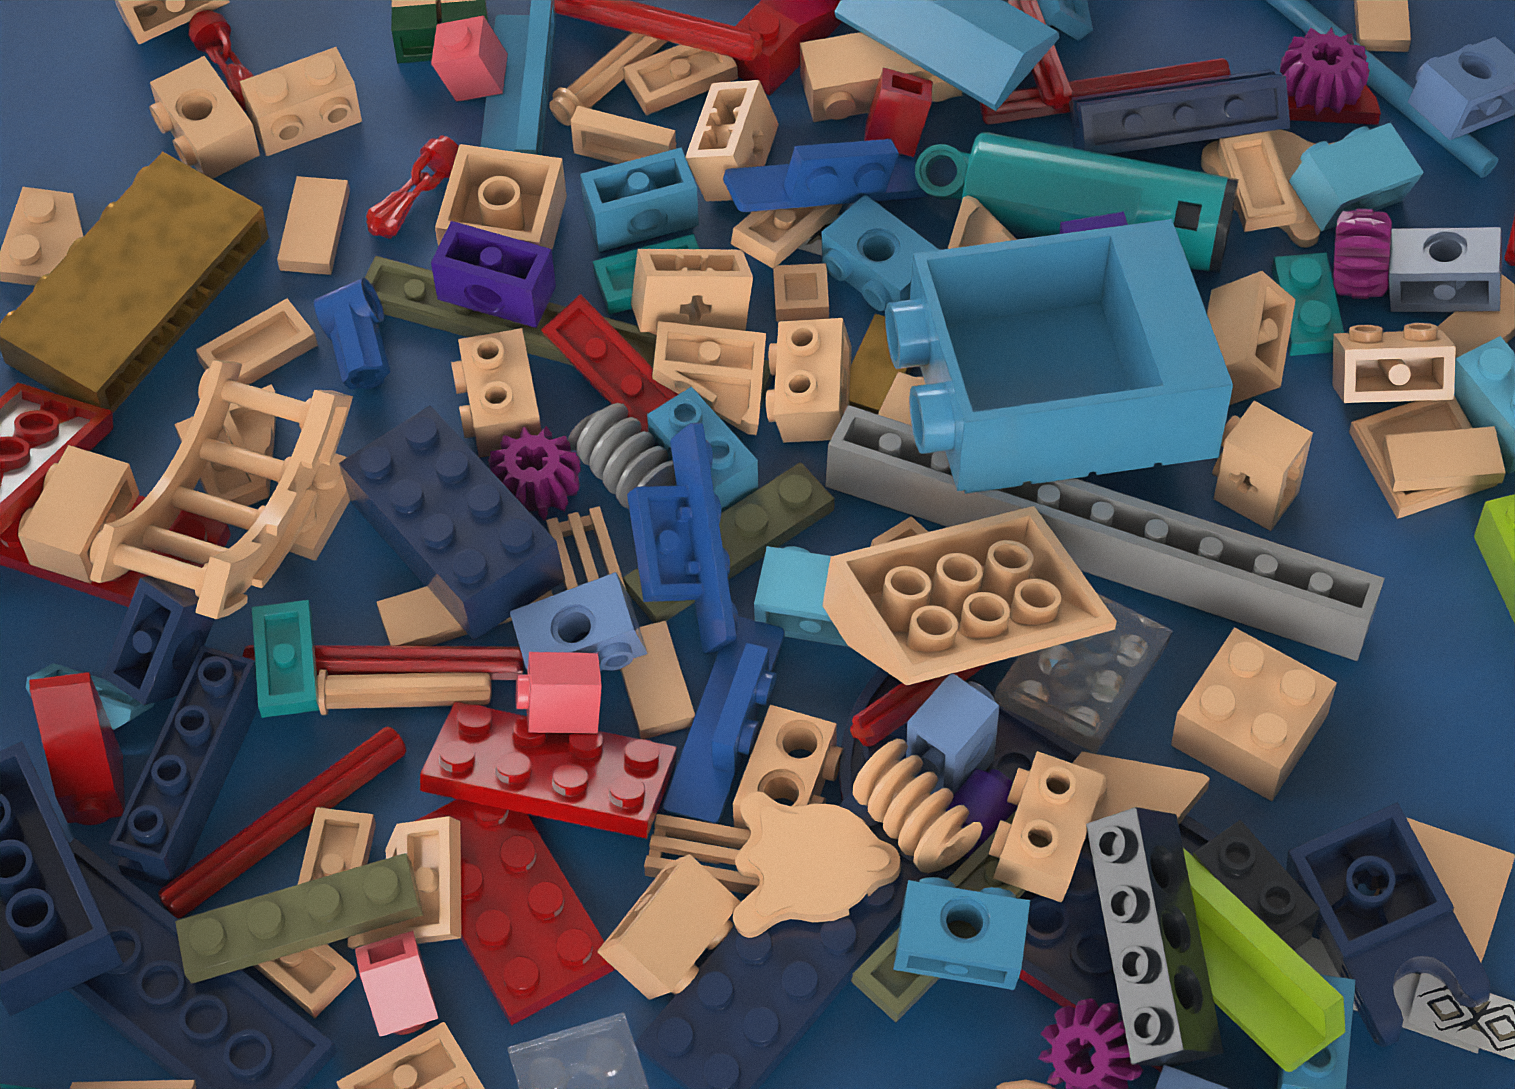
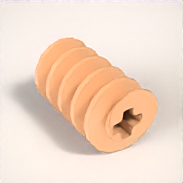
(911, 811)

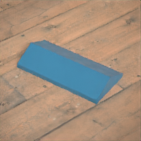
(967, 43)

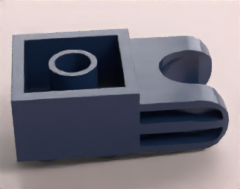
(1387, 934)

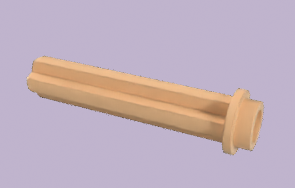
(602, 76)
(402, 690)

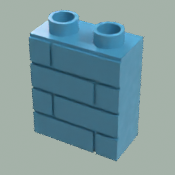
(1060, 357)

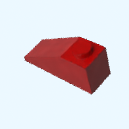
(783, 28)
(79, 748)

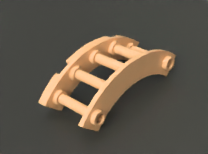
(271, 528)

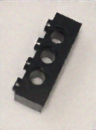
(1154, 938)

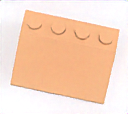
(962, 597)

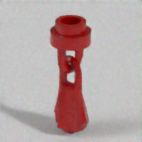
(208, 34)
(388, 215)

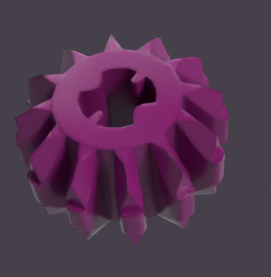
(1325, 70)
(1362, 253)
(537, 470)
(1076, 1034)

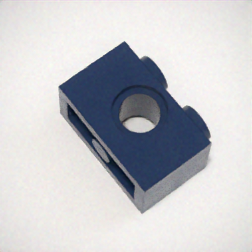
(157, 641)

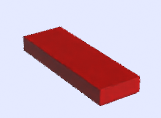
(606, 359)

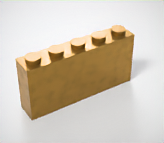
(132, 284)

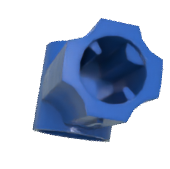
(351, 323)

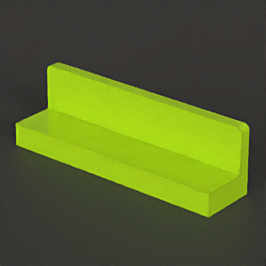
(1261, 977)

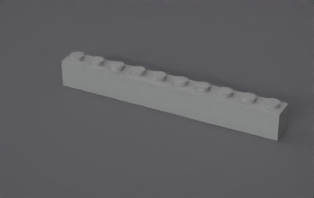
(1122, 539)

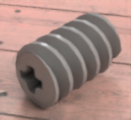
(620, 452)

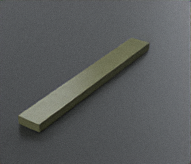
(411, 296)

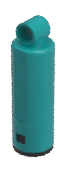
(1041, 184)

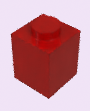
(899, 110)

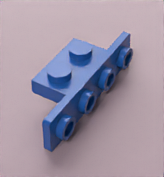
(826, 177)
(682, 543)
(725, 723)

